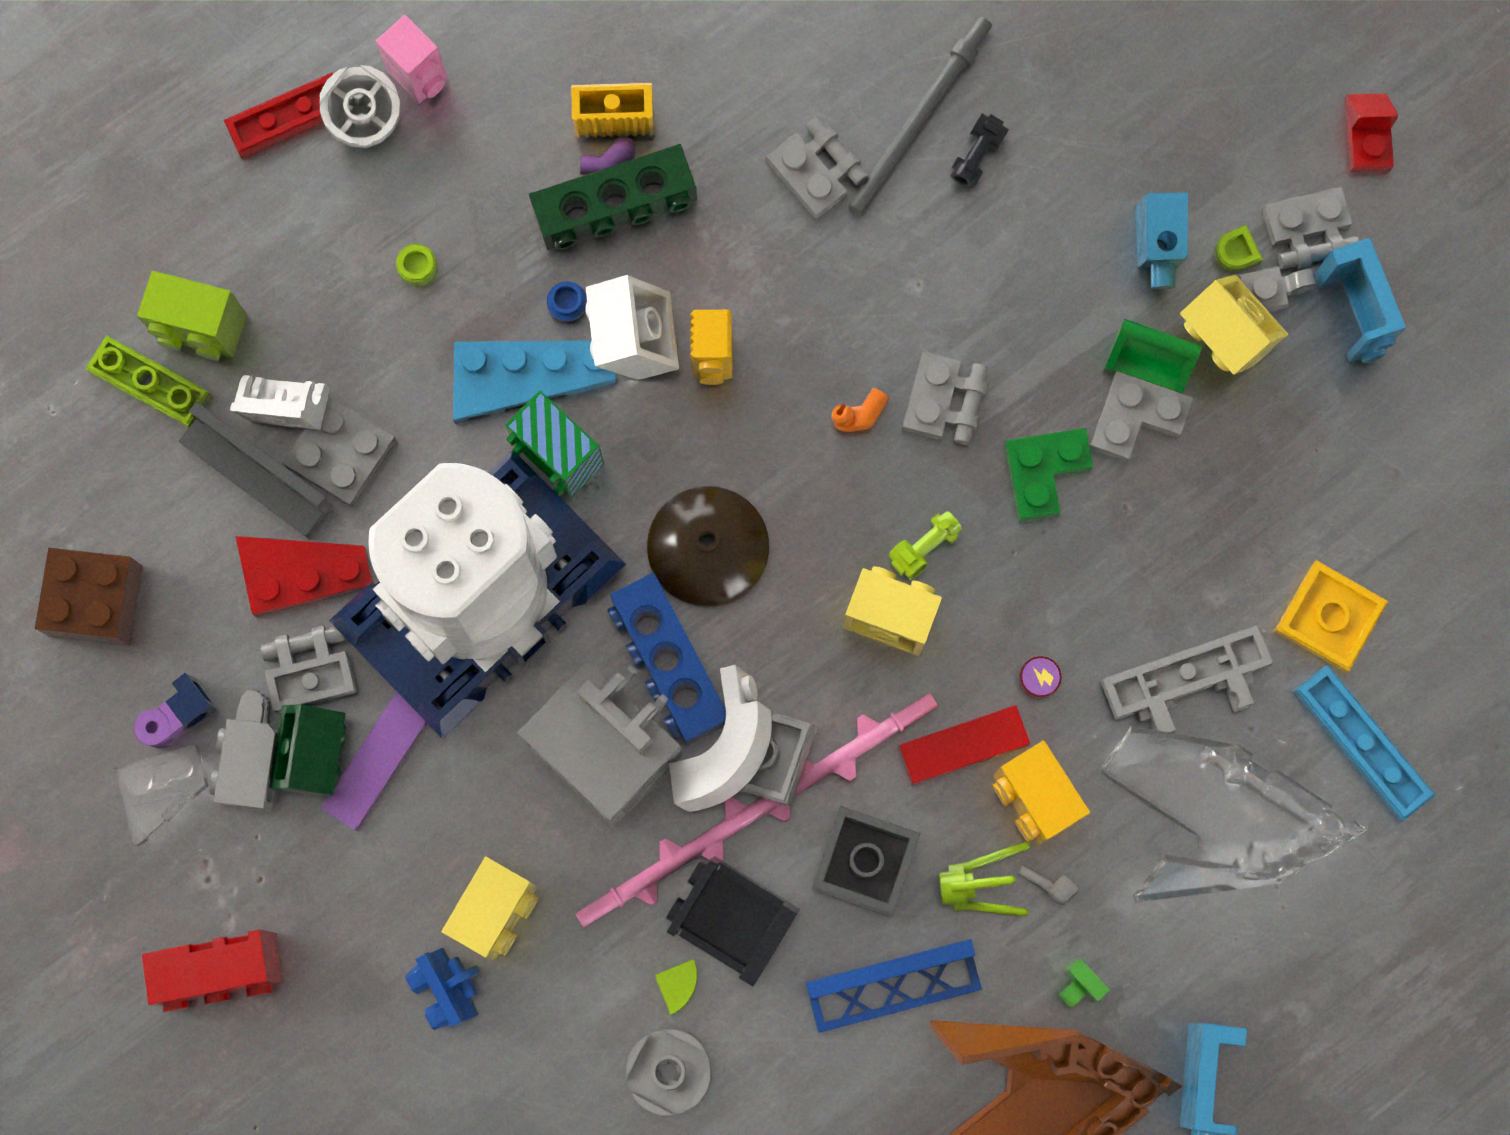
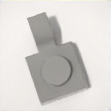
(1273, 289)

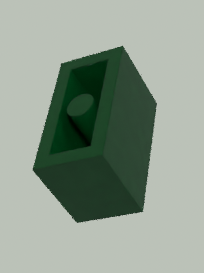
(308, 750)

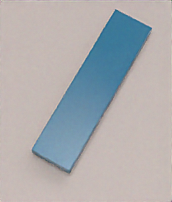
(1364, 743)

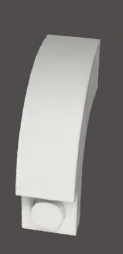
(735, 755)

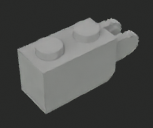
(246, 756)

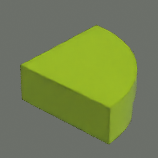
(678, 985)

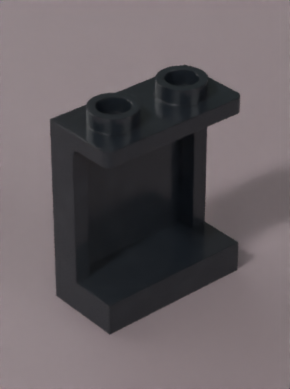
(732, 918)

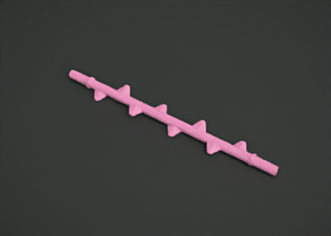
(740, 815)

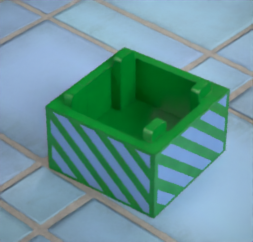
(554, 444)

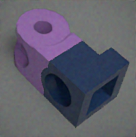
(175, 716)

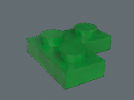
(1036, 461)

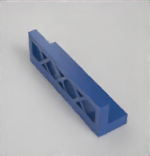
(891, 969)

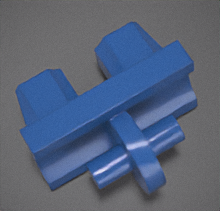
(450, 986)

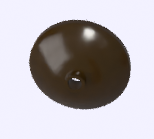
(713, 573)

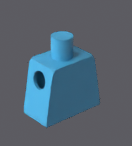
(1162, 219)

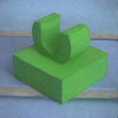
(1083, 983)

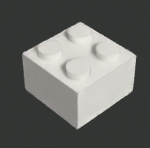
(631, 328)

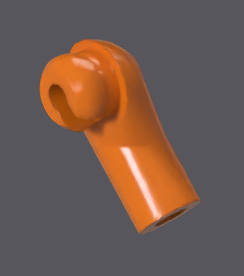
(860, 417)

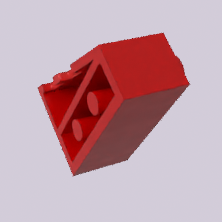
(213, 970)

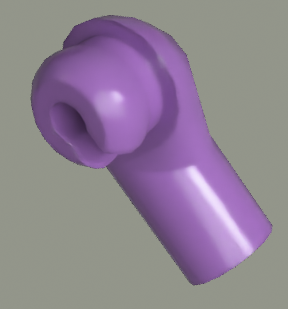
(619, 152)

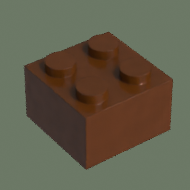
(88, 596)

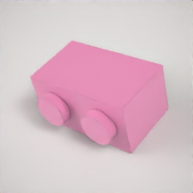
(412, 59)

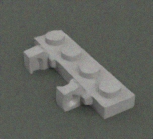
(1218, 663)

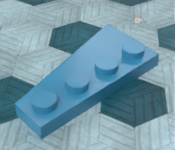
(510, 373)

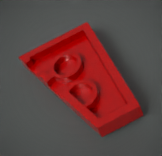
(298, 573)

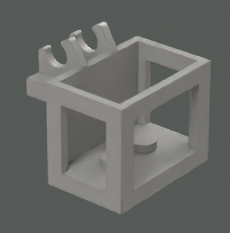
(602, 740)

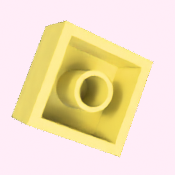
(1232, 324)
(892, 610)
(491, 910)

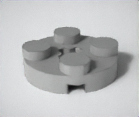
(645, 1079)

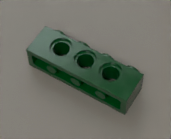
(624, 179)

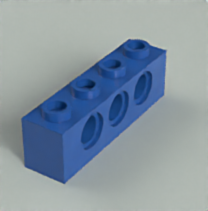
(648, 599)

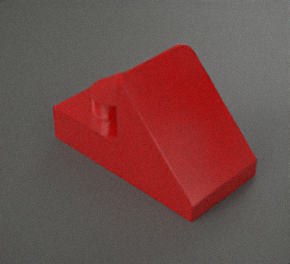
(1369, 132)

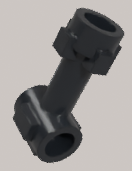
(988, 132)

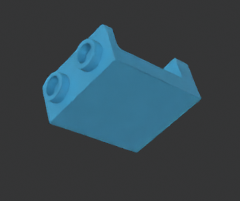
(1368, 295)
(1201, 1075)

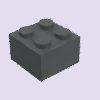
(866, 861)

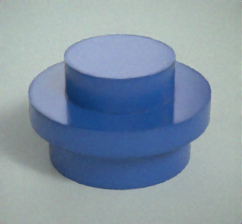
(567, 301)

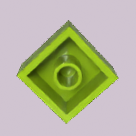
(192, 316)

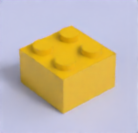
(1039, 794)

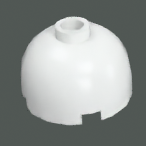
(359, 106)

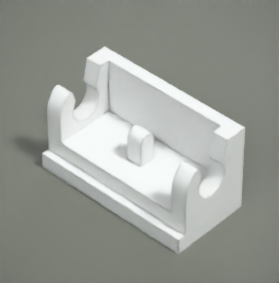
(281, 402)

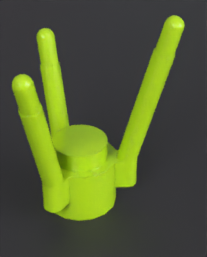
(959, 887)

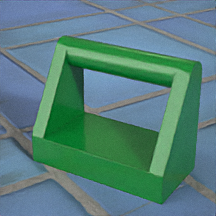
(1152, 356)

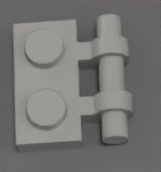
(808, 176)
(1304, 218)
(932, 396)
(310, 680)

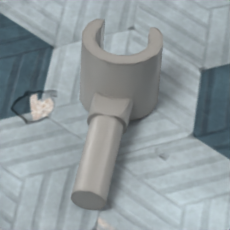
(1061, 891)

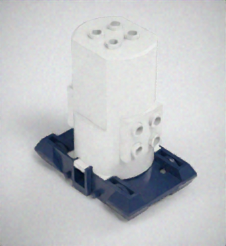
(470, 584)

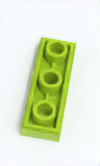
(127, 370)

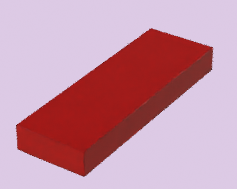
(277, 118)
(964, 745)

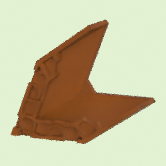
(1054, 1081)

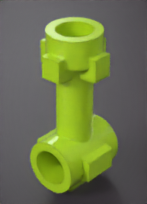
(910, 559)

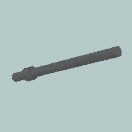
(961, 55)

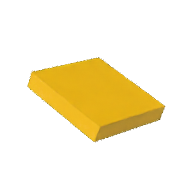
(1331, 616)

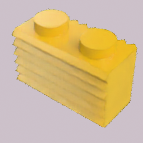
(613, 109)
(711, 345)

